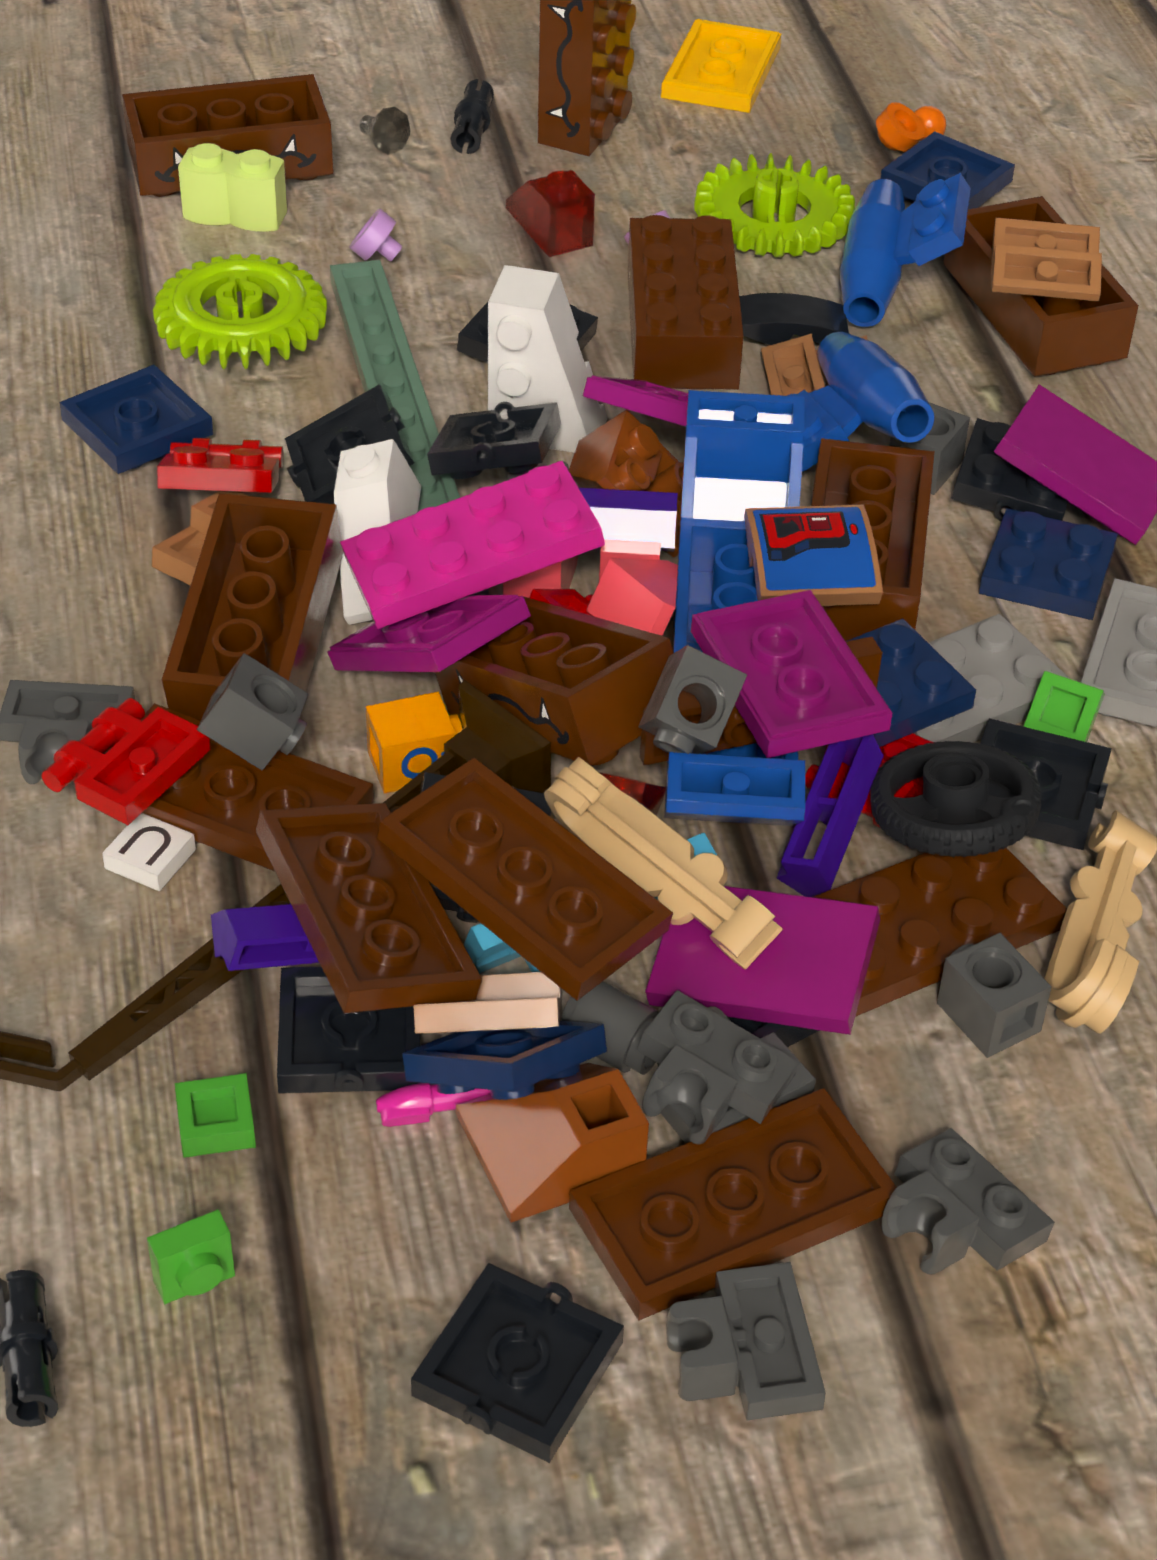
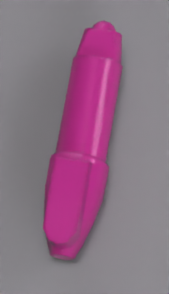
(418, 1101)

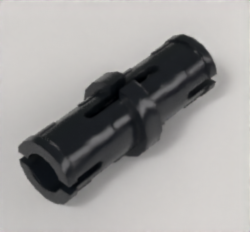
(472, 116)
(26, 1350)

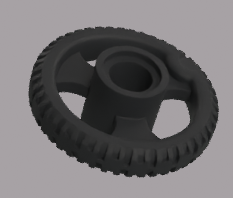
(955, 809)

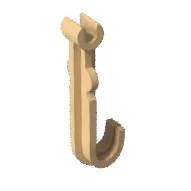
(660, 861)
(1089, 961)

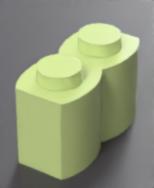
(233, 188)

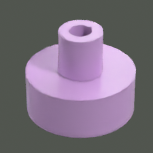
(375, 237)

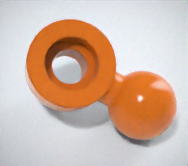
(902, 128)

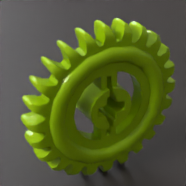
(777, 192)
(186, 324)

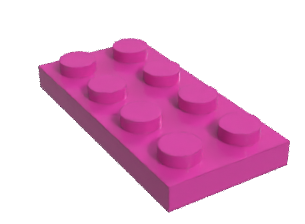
(471, 543)

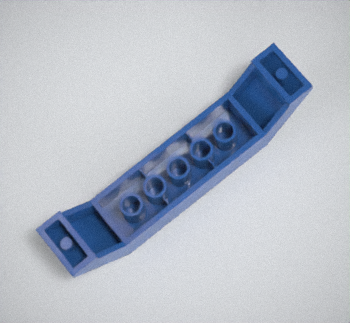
(736, 457)

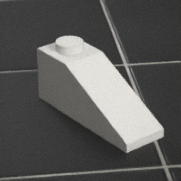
(370, 492)

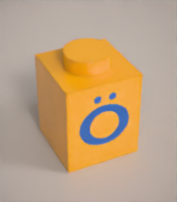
(407, 737)

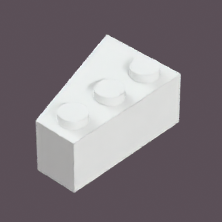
(537, 353)

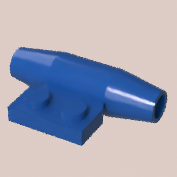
(887, 236)
(864, 388)

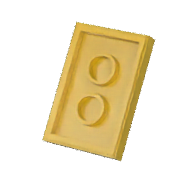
(721, 65)

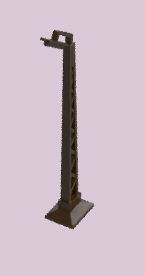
(488, 734)

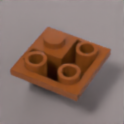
(628, 457)
(555, 1137)

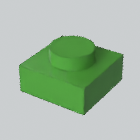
(1064, 707)
(215, 1115)
(191, 1257)

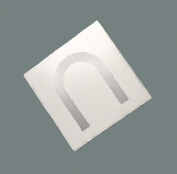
(149, 851)

